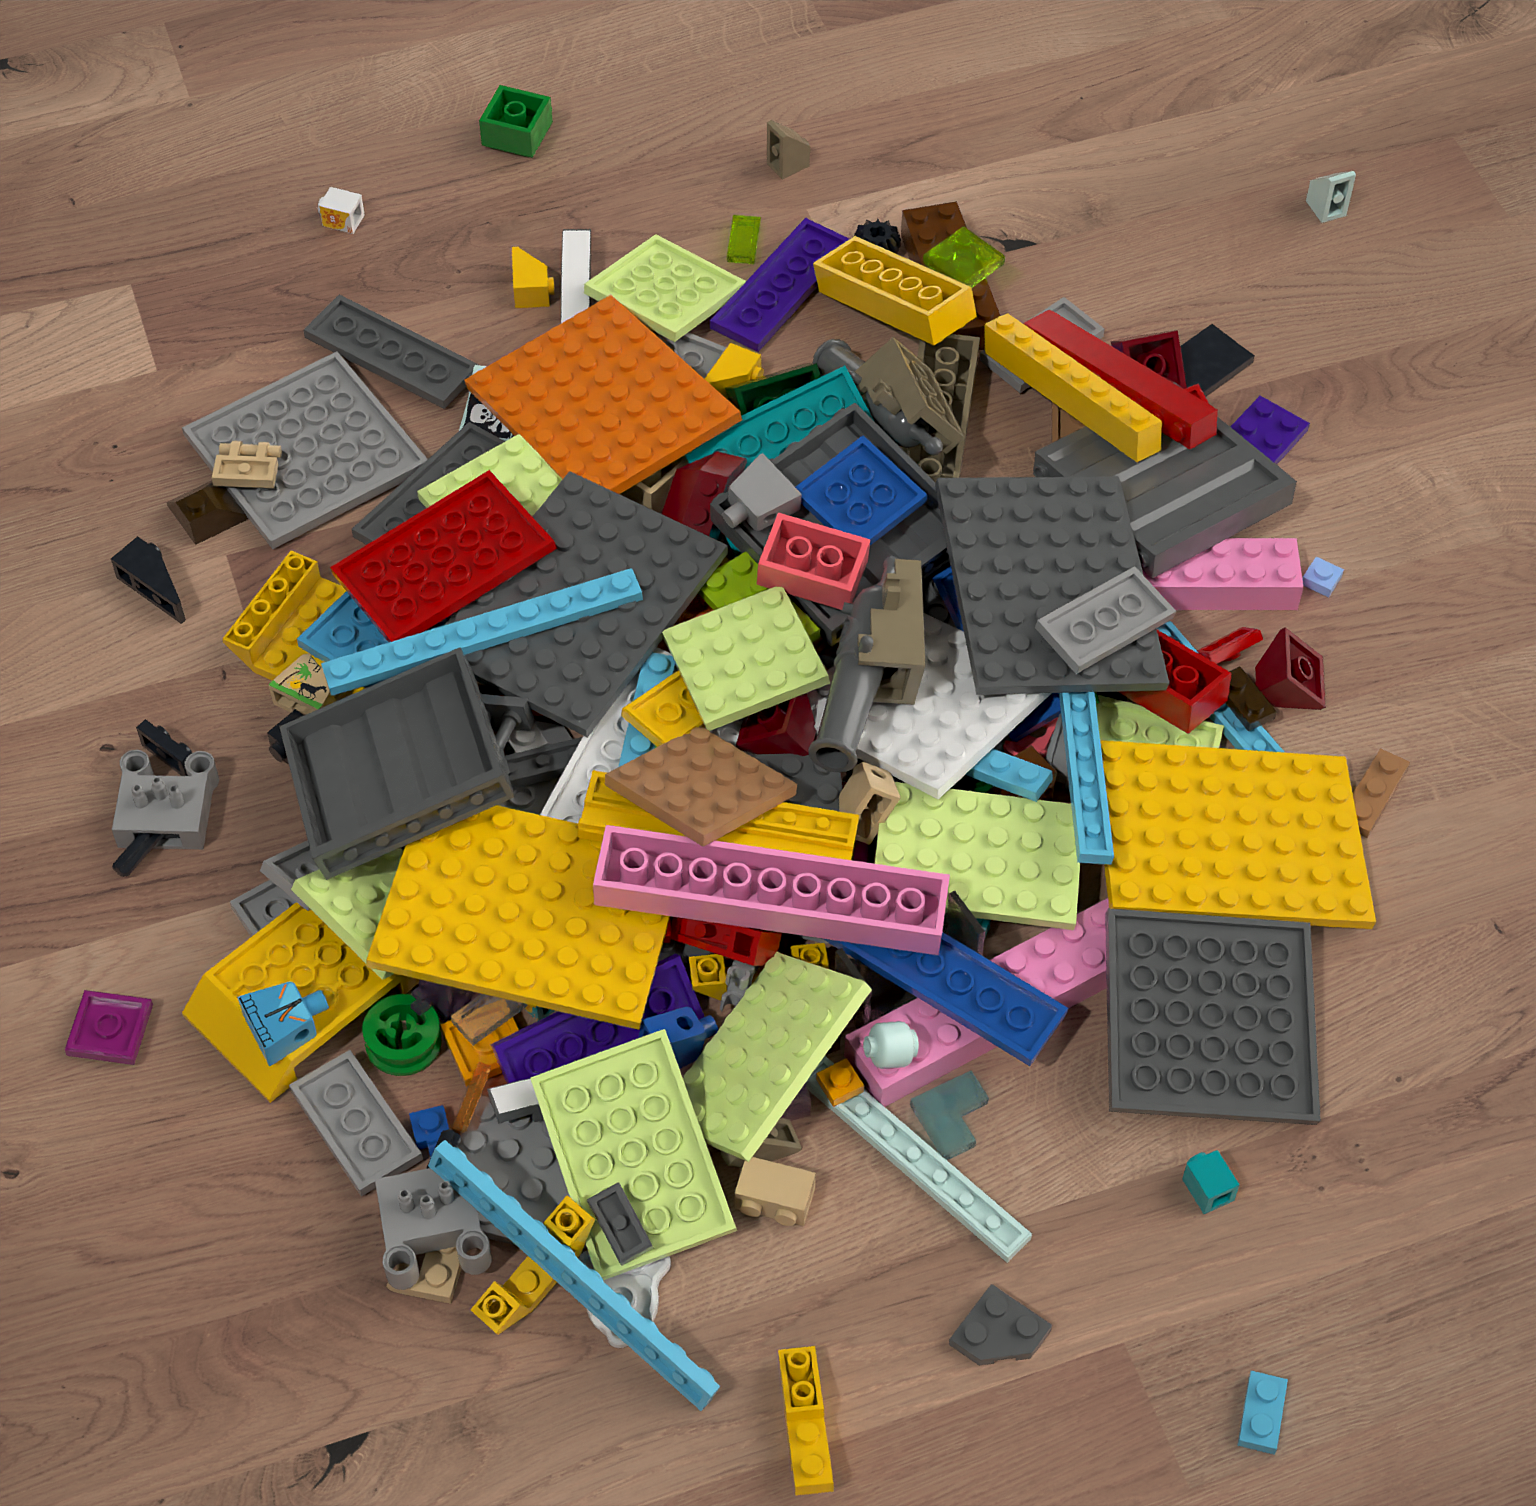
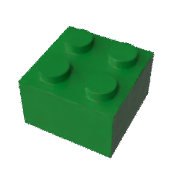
(516, 121)

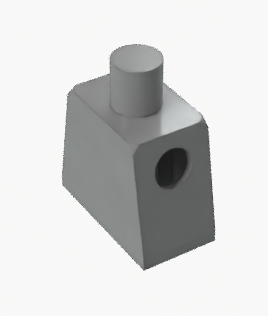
(760, 495)

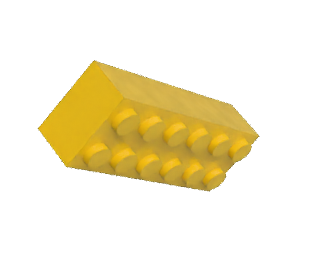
(895, 290)

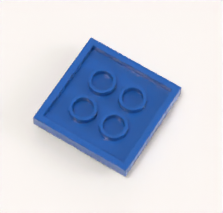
(861, 492)

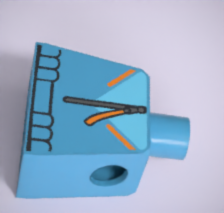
(281, 1018)

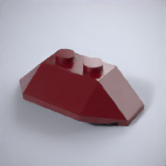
(697, 486)

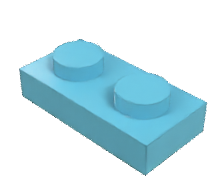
(1262, 1412)

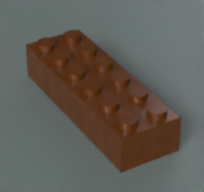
(927, 227)

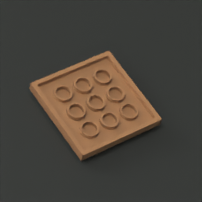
(700, 785)

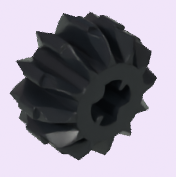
(880, 234)

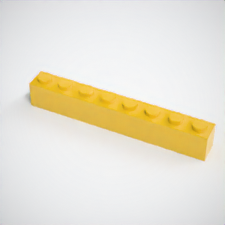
(1073, 387)

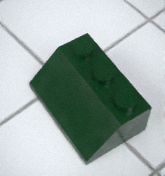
(764, 389)

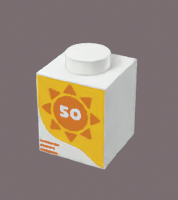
(341, 210)

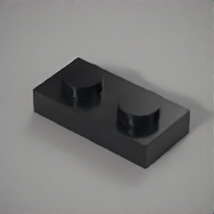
(163, 747)

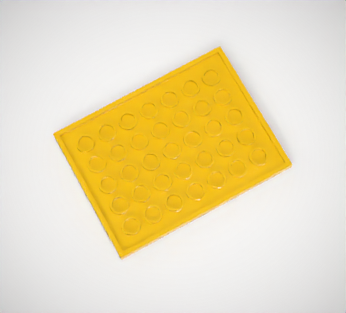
(1235, 834)
(513, 916)

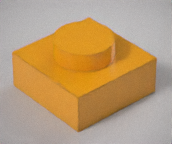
(840, 1082)

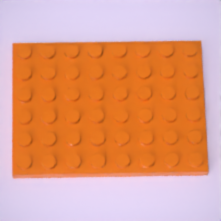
(603, 398)

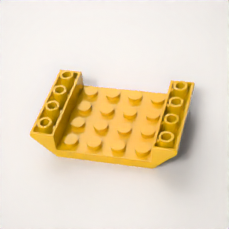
(279, 614)
(291, 949)

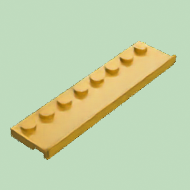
(781, 828)

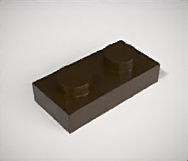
(1248, 702)

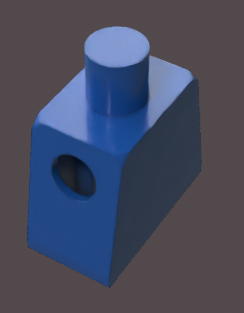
(683, 1031)

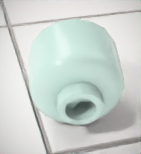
(891, 1045)

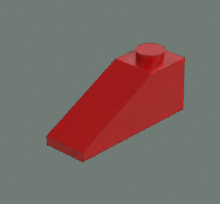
(735, 942)

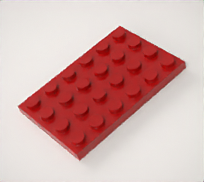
(443, 558)

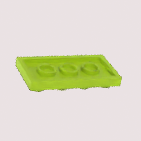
(738, 581)

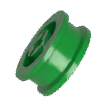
(384, 1027)

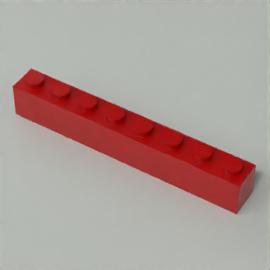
(1182, 414)

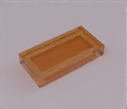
(470, 1097)

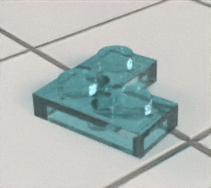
(942, 1112)

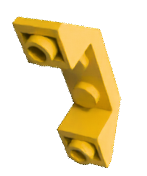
(709, 972)
(529, 1284)

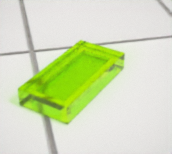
(743, 239)

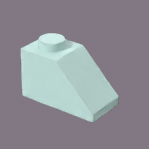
(1331, 195)

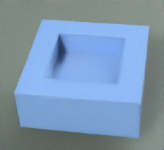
(1322, 576)

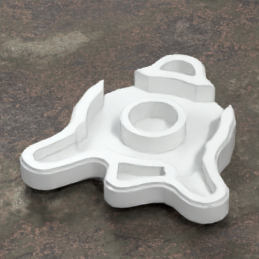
(638, 1286)

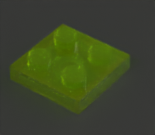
(964, 258)

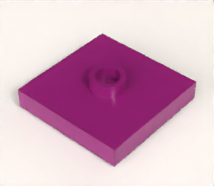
(109, 1027)

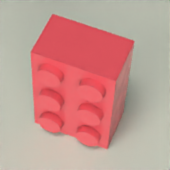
(813, 561)

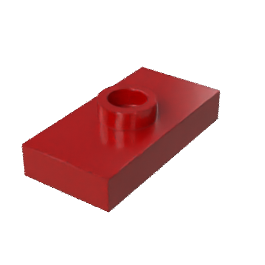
(1231, 645)

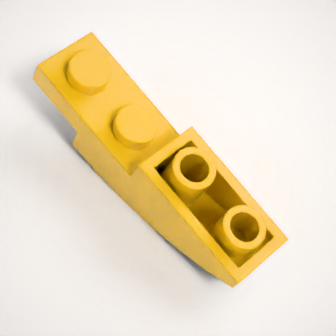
(805, 1421)

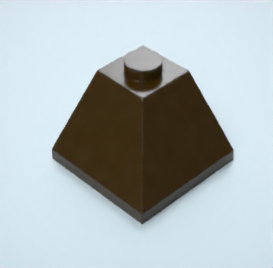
(206, 511)

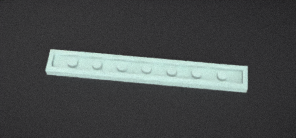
(928, 1170)

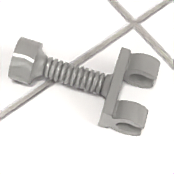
(738, 980)

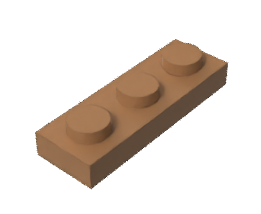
(1377, 788)

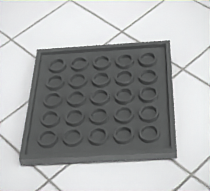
(1211, 1017)

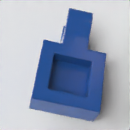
(427, 1126)

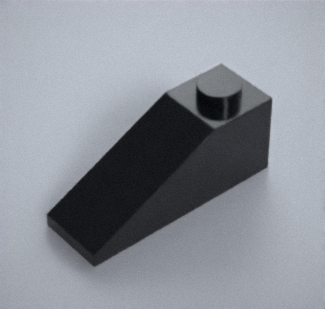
(144, 571)

